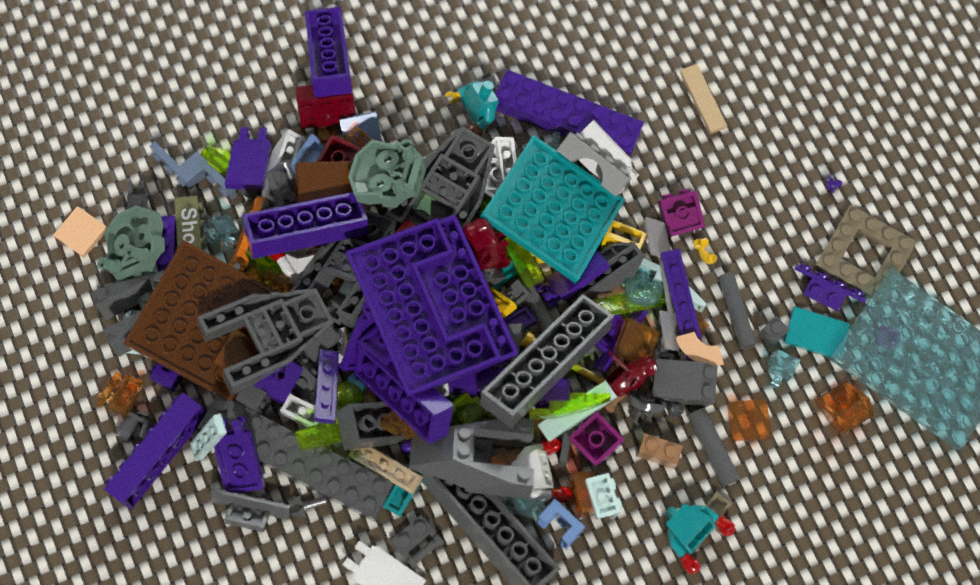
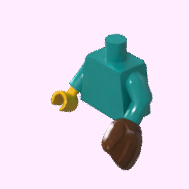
(479, 102)

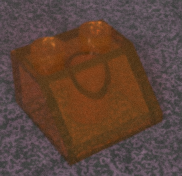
(845, 407)
(580, 493)

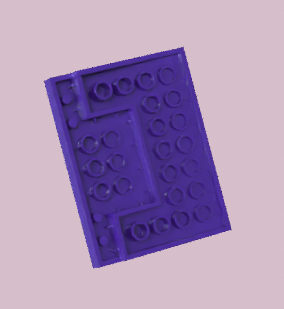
(431, 305)

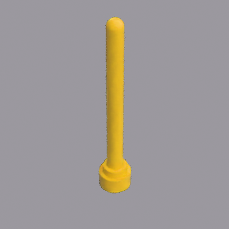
(529, 339)

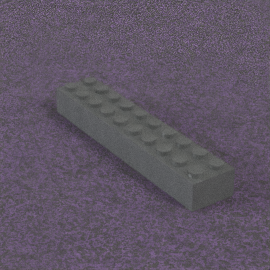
(314, 468)

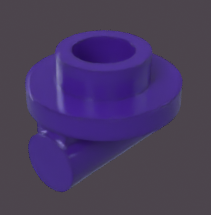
(830, 183)

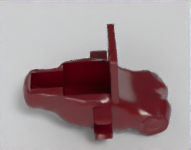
(487, 244)
(631, 375)

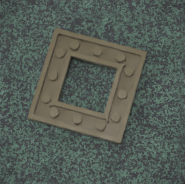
(859, 221)

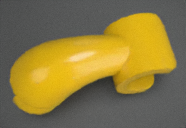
(700, 245)

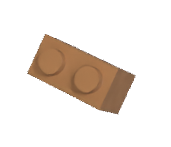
(659, 451)

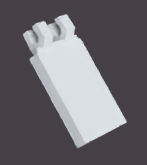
(596, 135)
(380, 569)

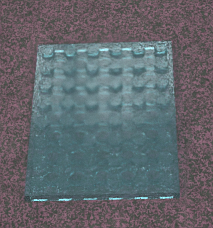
(917, 358)

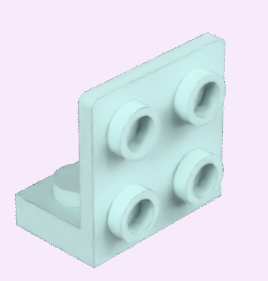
(603, 496)

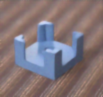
(564, 519)

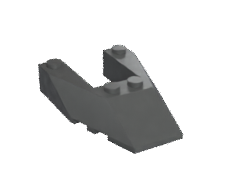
(454, 177)
(332, 262)
(120, 297)
(278, 325)
(465, 458)

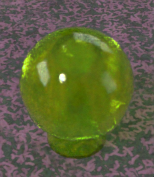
(216, 157)

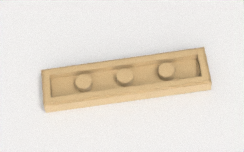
(703, 99)
(387, 468)

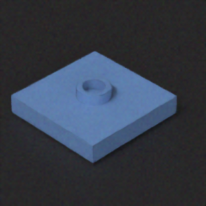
(366, 121)

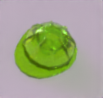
(349, 394)

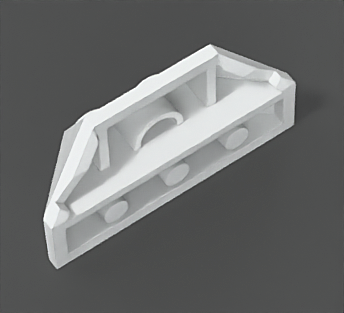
(285, 149)
(502, 162)

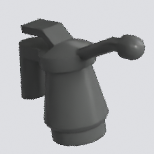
(128, 426)

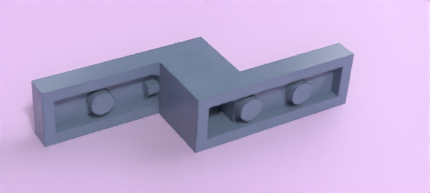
(191, 171)

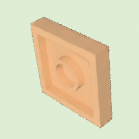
(80, 232)

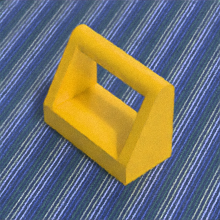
(611, 238)

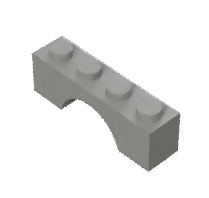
(613, 178)

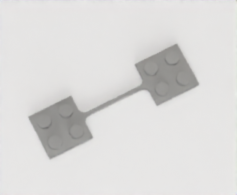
(656, 245)

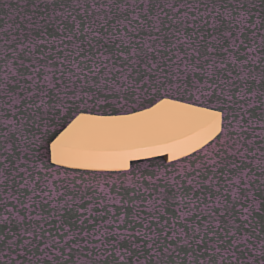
(698, 350)

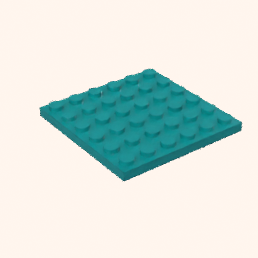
(553, 209)

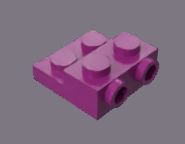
(681, 212)

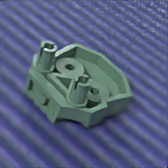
(399, 177)
(133, 243)

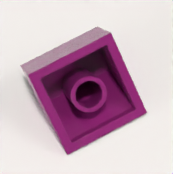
(596, 439)

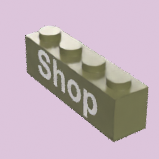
(189, 221)

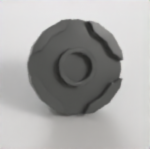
(644, 405)

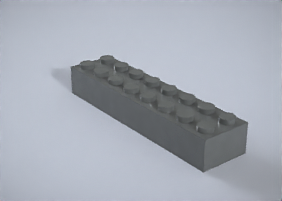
(546, 361)
(495, 533)

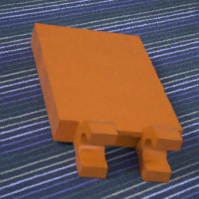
(242, 245)

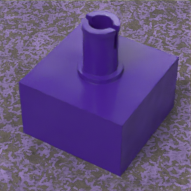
(281, 382)

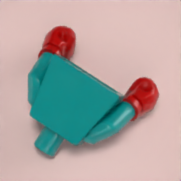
(690, 527)

